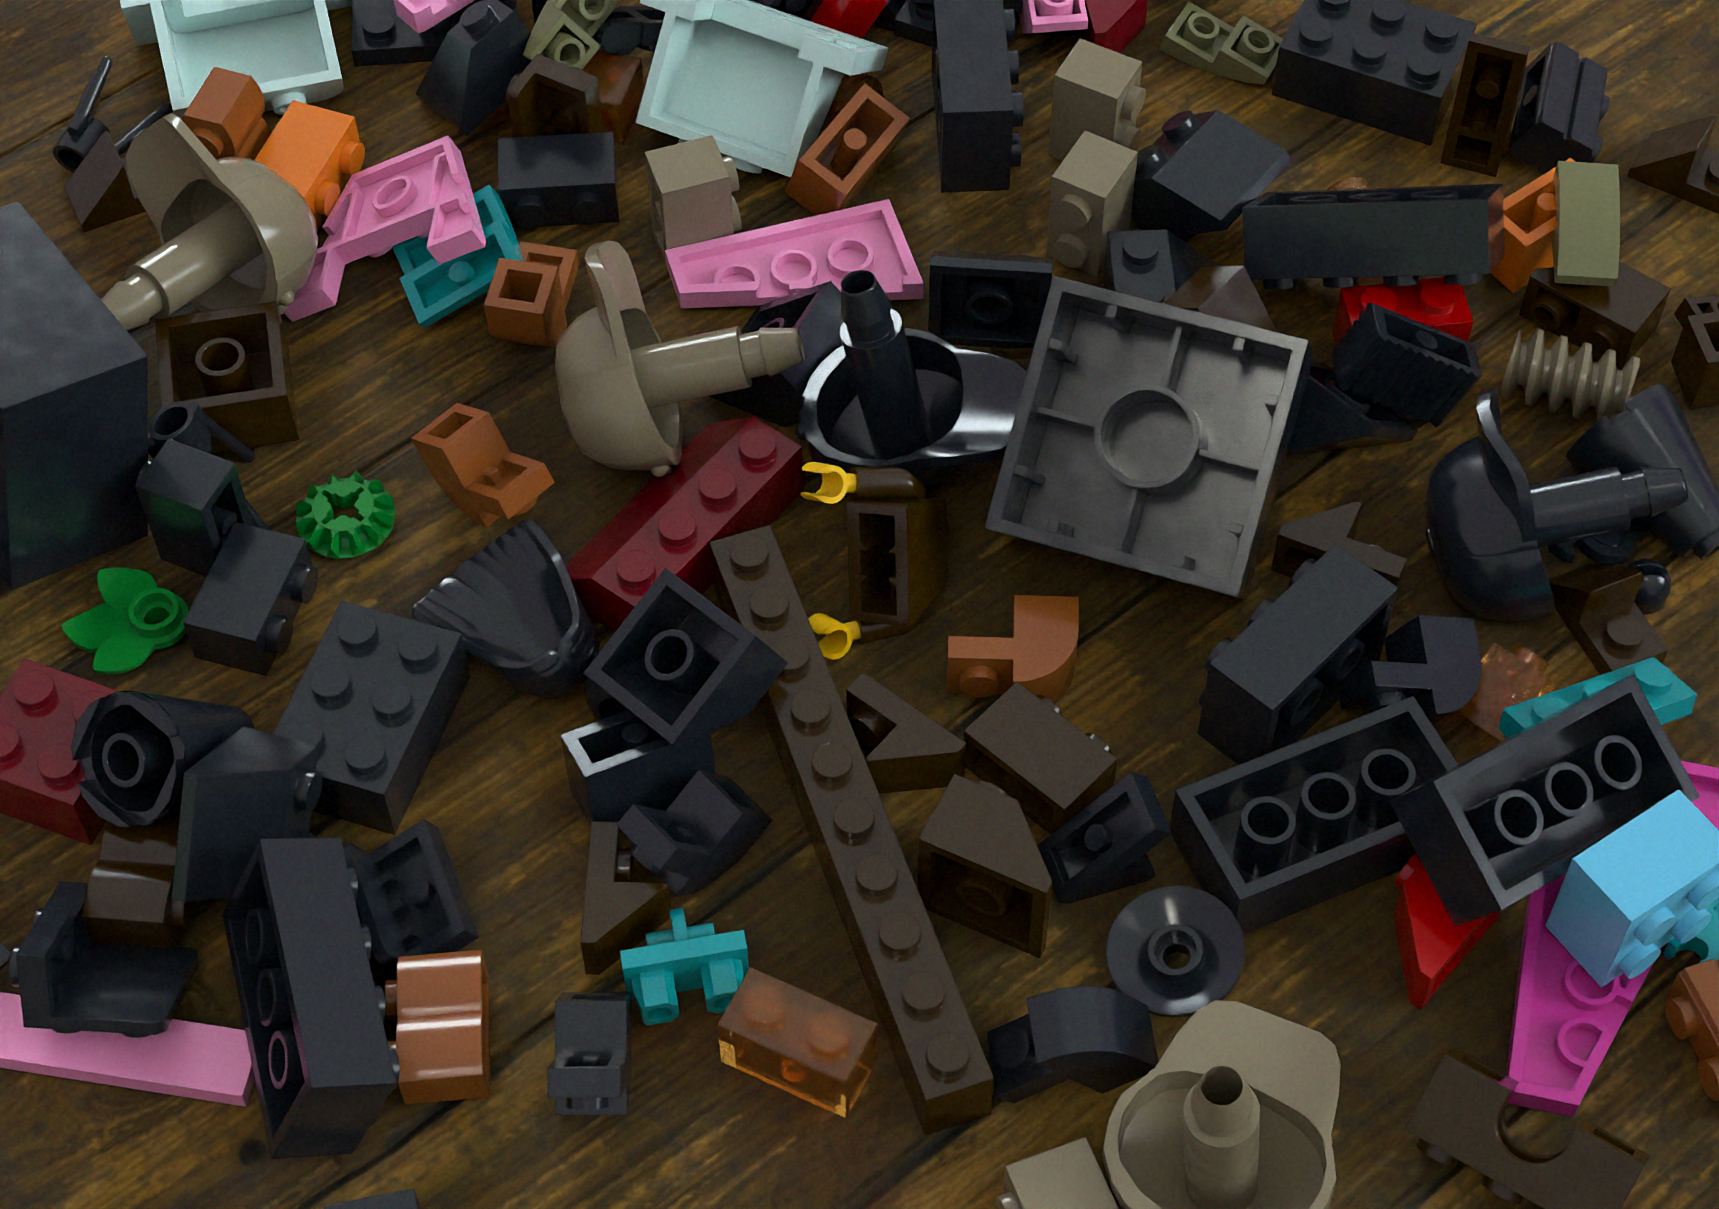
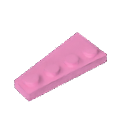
(795, 256)

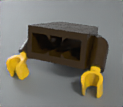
(893, 553)

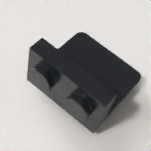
(90, 985)

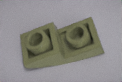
(567, 30)
(1207, 43)
(1586, 223)

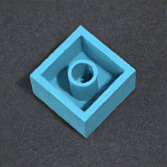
(1639, 890)

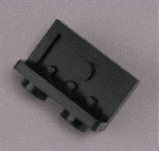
(410, 896)

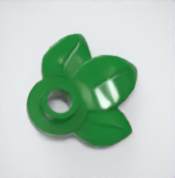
(123, 626)

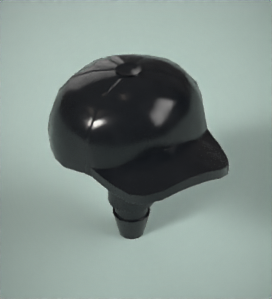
(904, 395)
(1491, 522)

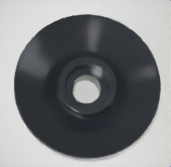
(1172, 922)

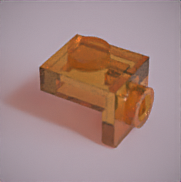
(1504, 682)

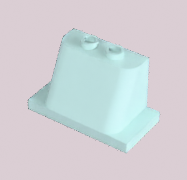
(275, 41)
(748, 78)

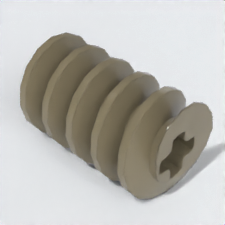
(1569, 376)

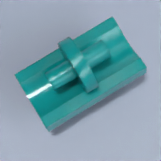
(682, 962)

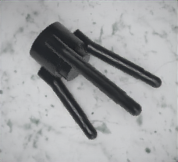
(85, 130)
(193, 427)

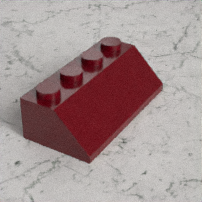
(727, 483)

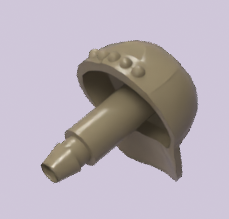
(224, 227)
(627, 385)
(1229, 1118)

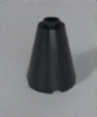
(1657, 436)
(140, 747)

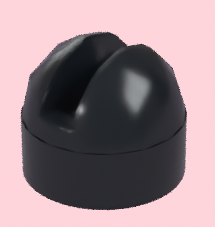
(1654, 586)

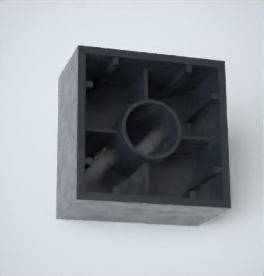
(66, 412)
(1150, 436)

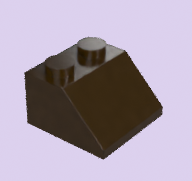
(985, 866)

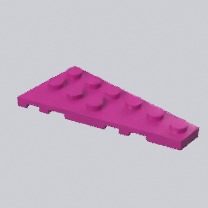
(1559, 1011)

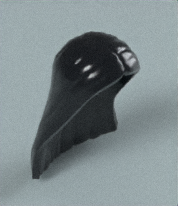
(518, 613)

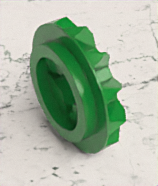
(344, 535)

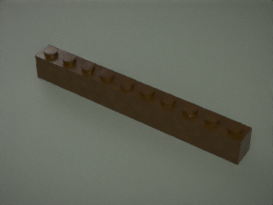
(856, 843)

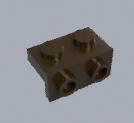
(553, 100)

